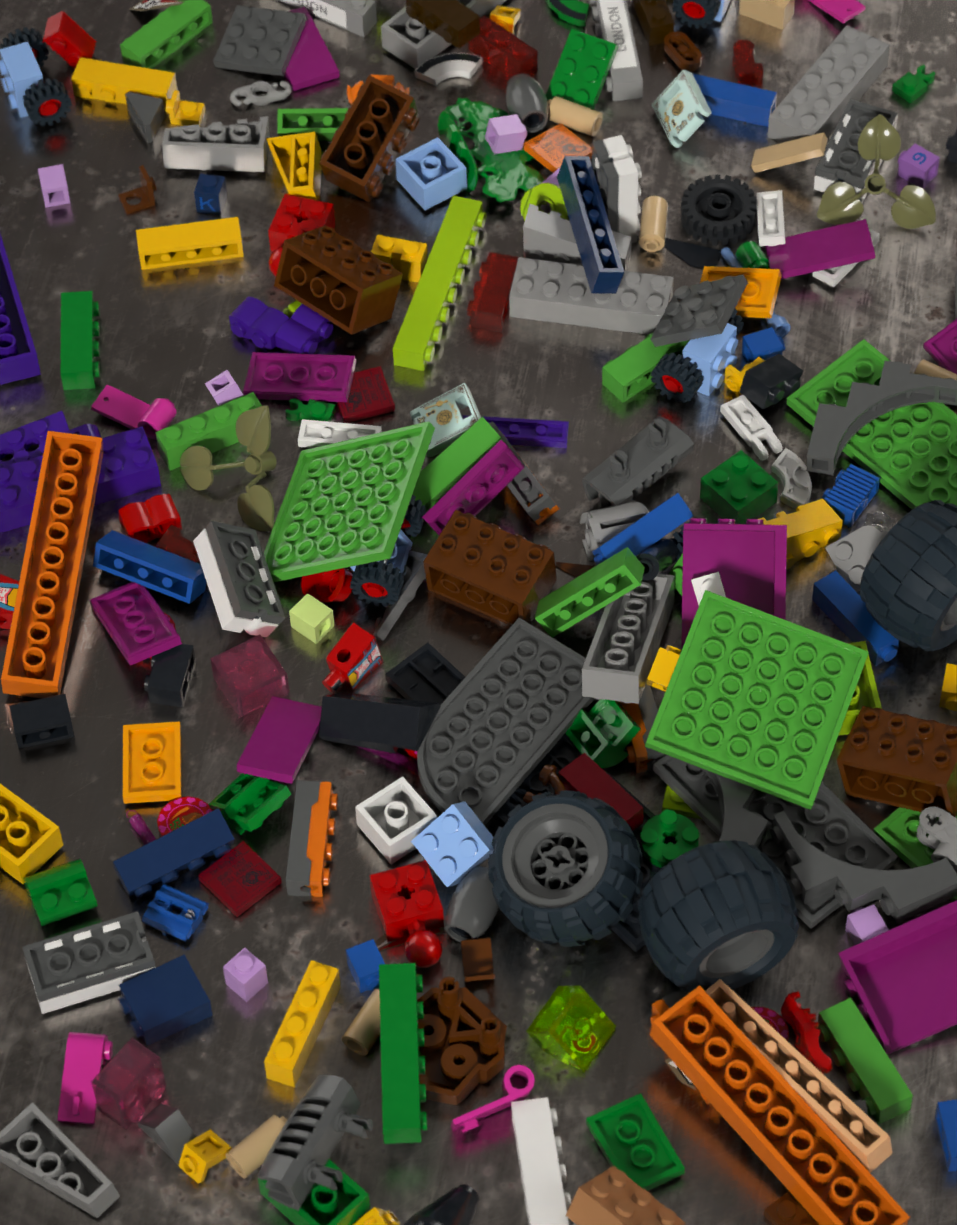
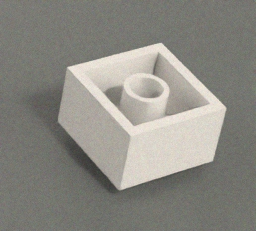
(394, 819)

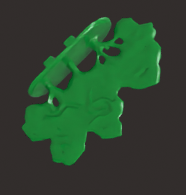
(507, 167)

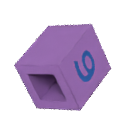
(918, 166)

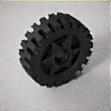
(718, 210)

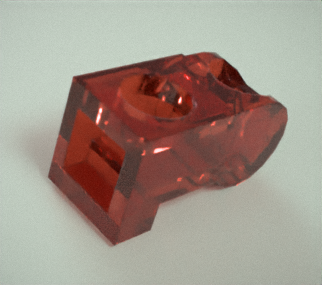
(745, 68)
(175, 544)

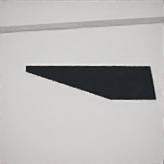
(693, 254)

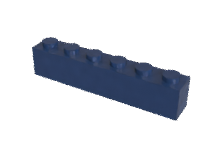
(590, 225)

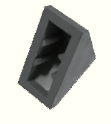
(146, 112)
(168, 1130)

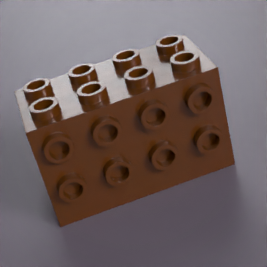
(370, 139)
(338, 279)
(489, 569)
(900, 761)

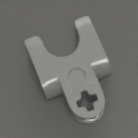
(941, 833)

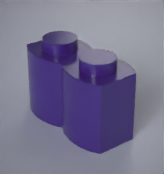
(257, 322)
(303, 331)

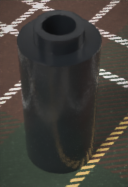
(658, 558)

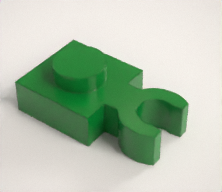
(913, 86)
(313, 411)

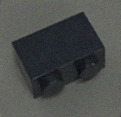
(771, 381)
(170, 675)
(41, 721)

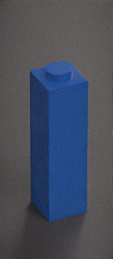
(737, 100)
(646, 529)
(851, 616)

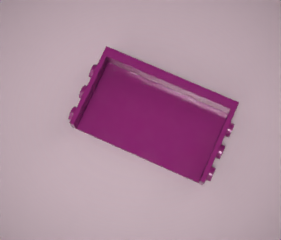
(747, 559)
(907, 978)

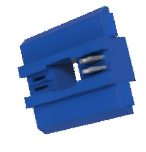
(161, 917)

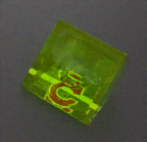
(571, 1027)

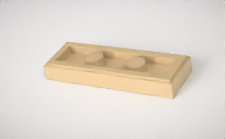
(789, 152)

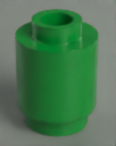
(751, 256)

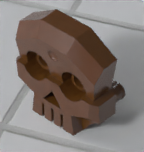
(478, 1045)

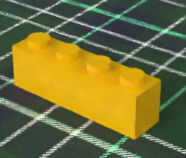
(112, 81)
(189, 243)
(302, 1023)

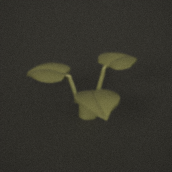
(841, 203)
(253, 431)

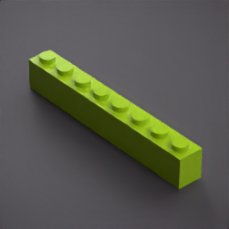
(438, 283)

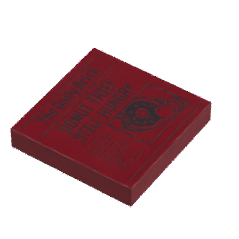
(367, 396)
(240, 878)

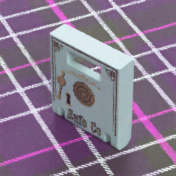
(679, 108)
(446, 417)

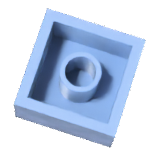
(431, 173)
(455, 843)

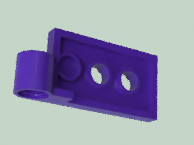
(21, 438)

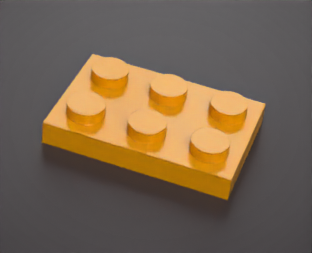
(760, 292)
(152, 762)

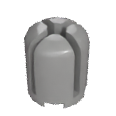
(608, 522)

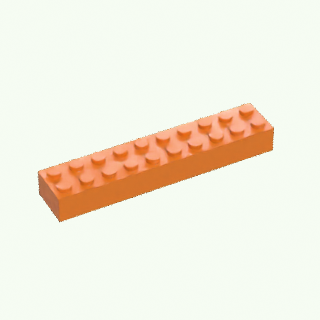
(52, 565)
(771, 1116)

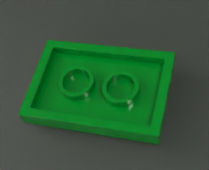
(582, 69)
(635, 1143)

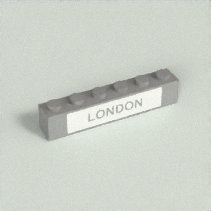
(351, 15)
(615, 26)

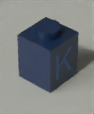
(210, 194)

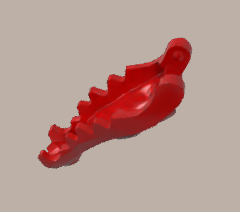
(806, 1032)

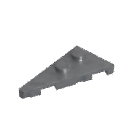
(413, 576)

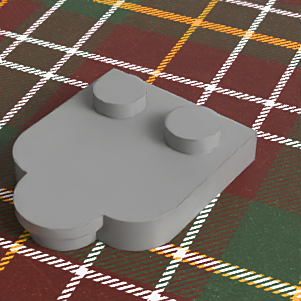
(853, 552)

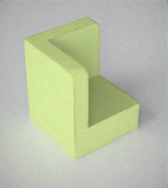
(311, 618)

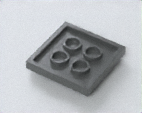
(260, 40)
(699, 310)

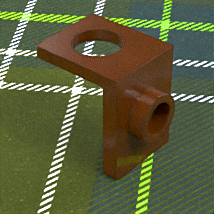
(145, 192)
(477, 959)

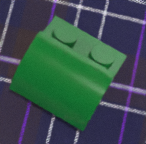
(603, 732)
(249, 802)
(60, 892)

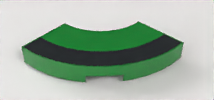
(570, 11)

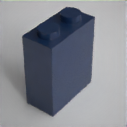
(164, 1000)

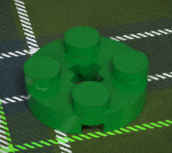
(665, 825)

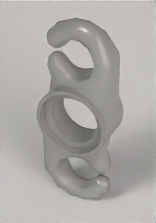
(250, 90)

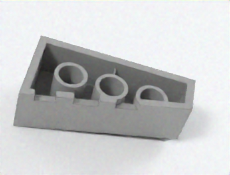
(218, 146)
(552, 239)
(46, 1156)

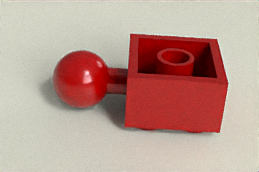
(294, 218)
(411, 908)

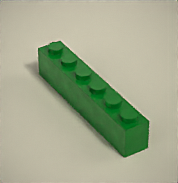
(400, 1053)

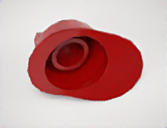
(329, 585)

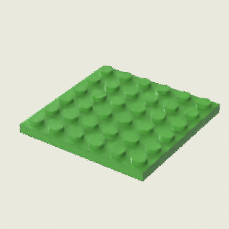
(346, 502)
(757, 699)

